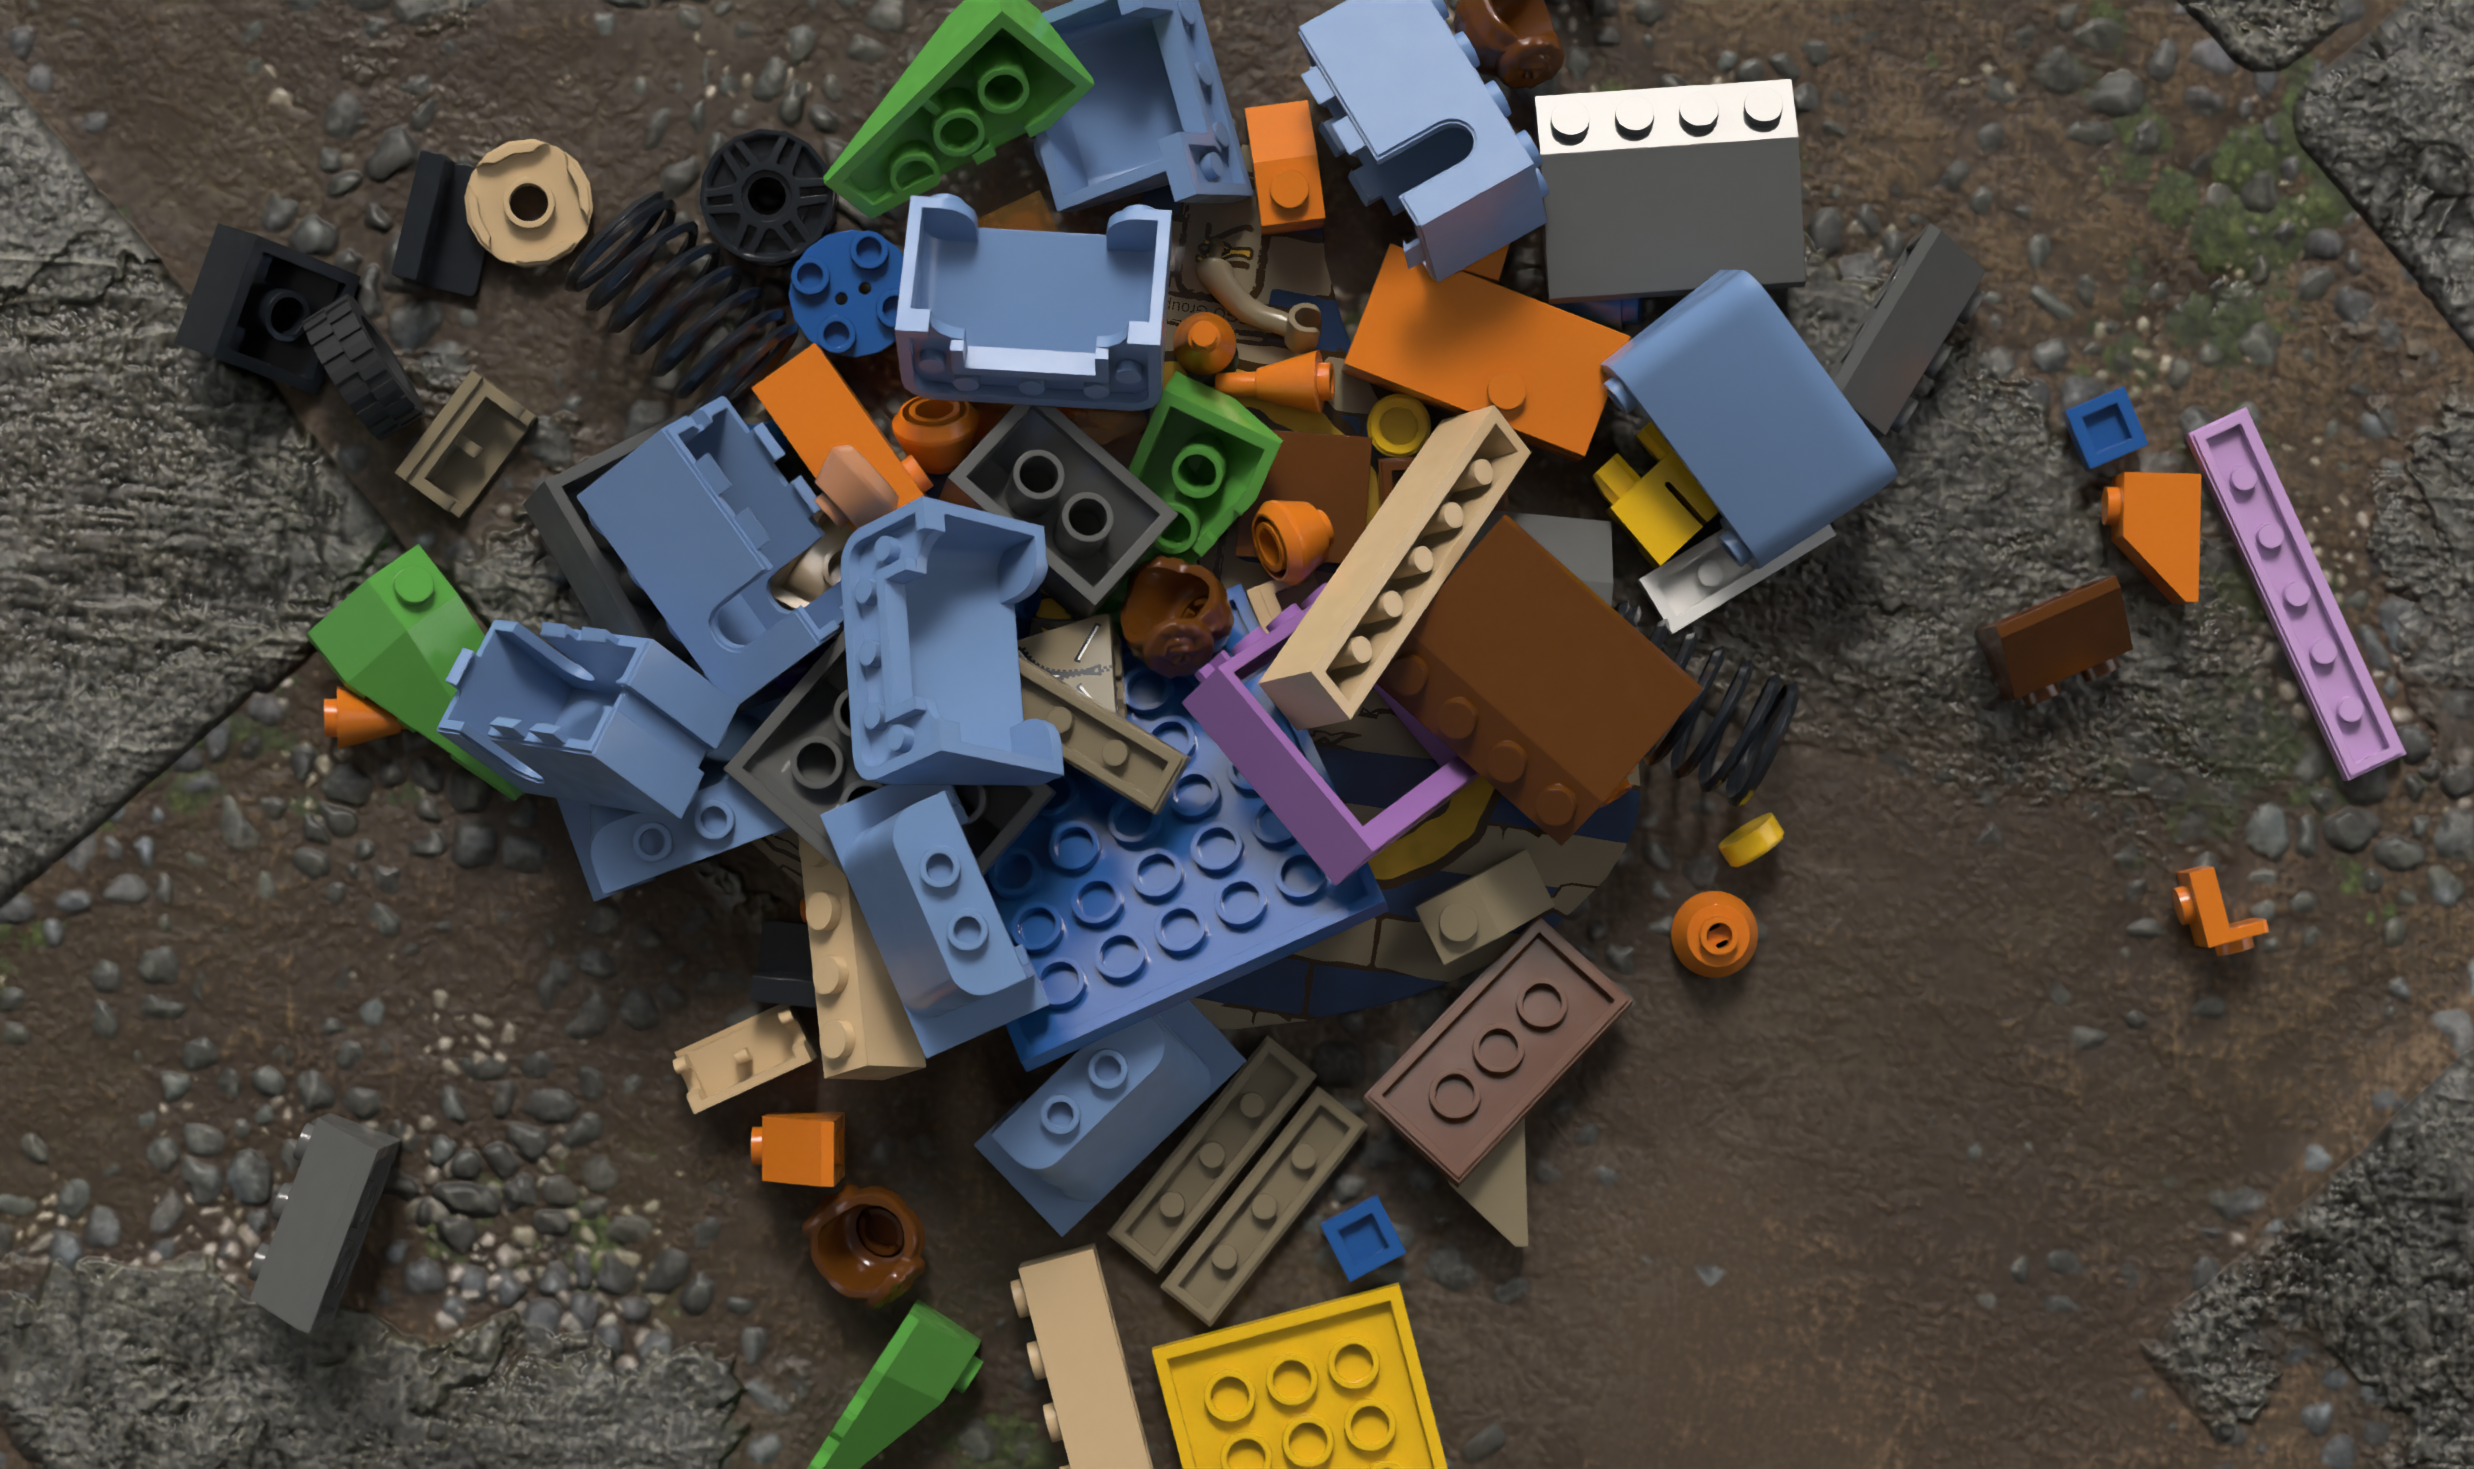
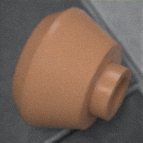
(853, 489)

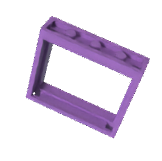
(1287, 778)

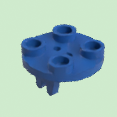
(840, 266)

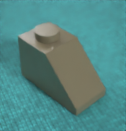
(1483, 907)
(1500, 1189)

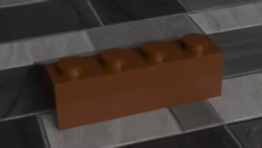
(1536, 680)

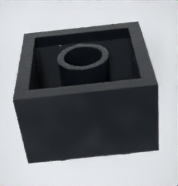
(254, 305)

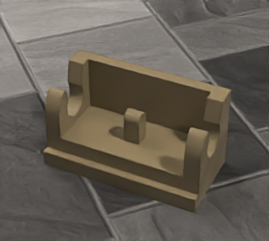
(466, 444)

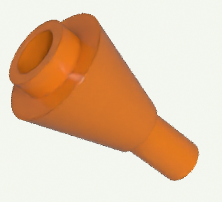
(1204, 343)
(1294, 382)
(357, 719)

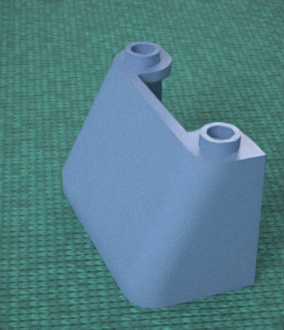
(1033, 310)
(1749, 416)
(938, 648)

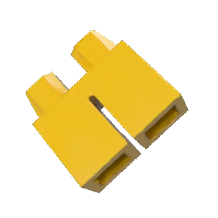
(1647, 507)

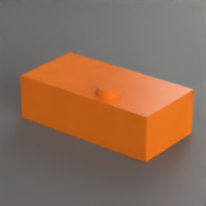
(1484, 346)
(822, 411)

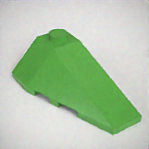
(971, 88)
(1205, 463)
(398, 646)
(904, 1385)

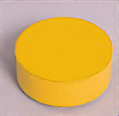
(1398, 426)
(1751, 840)

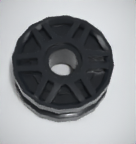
(742, 168)

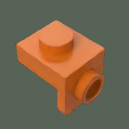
(2202, 907)

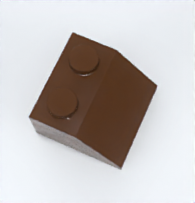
(2056, 640)

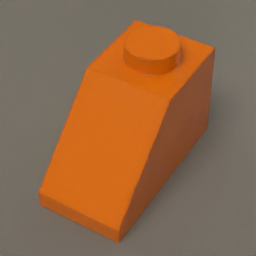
(1285, 167)
(2158, 528)
(800, 1147)

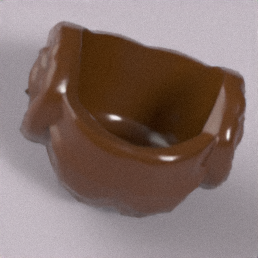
(1511, 39)
(1175, 616)
(866, 1243)

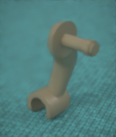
(1296, 327)

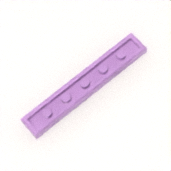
(2295, 594)

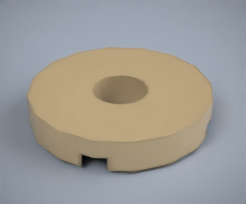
(535, 165)

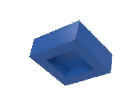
(2104, 428)
(1363, 1237)

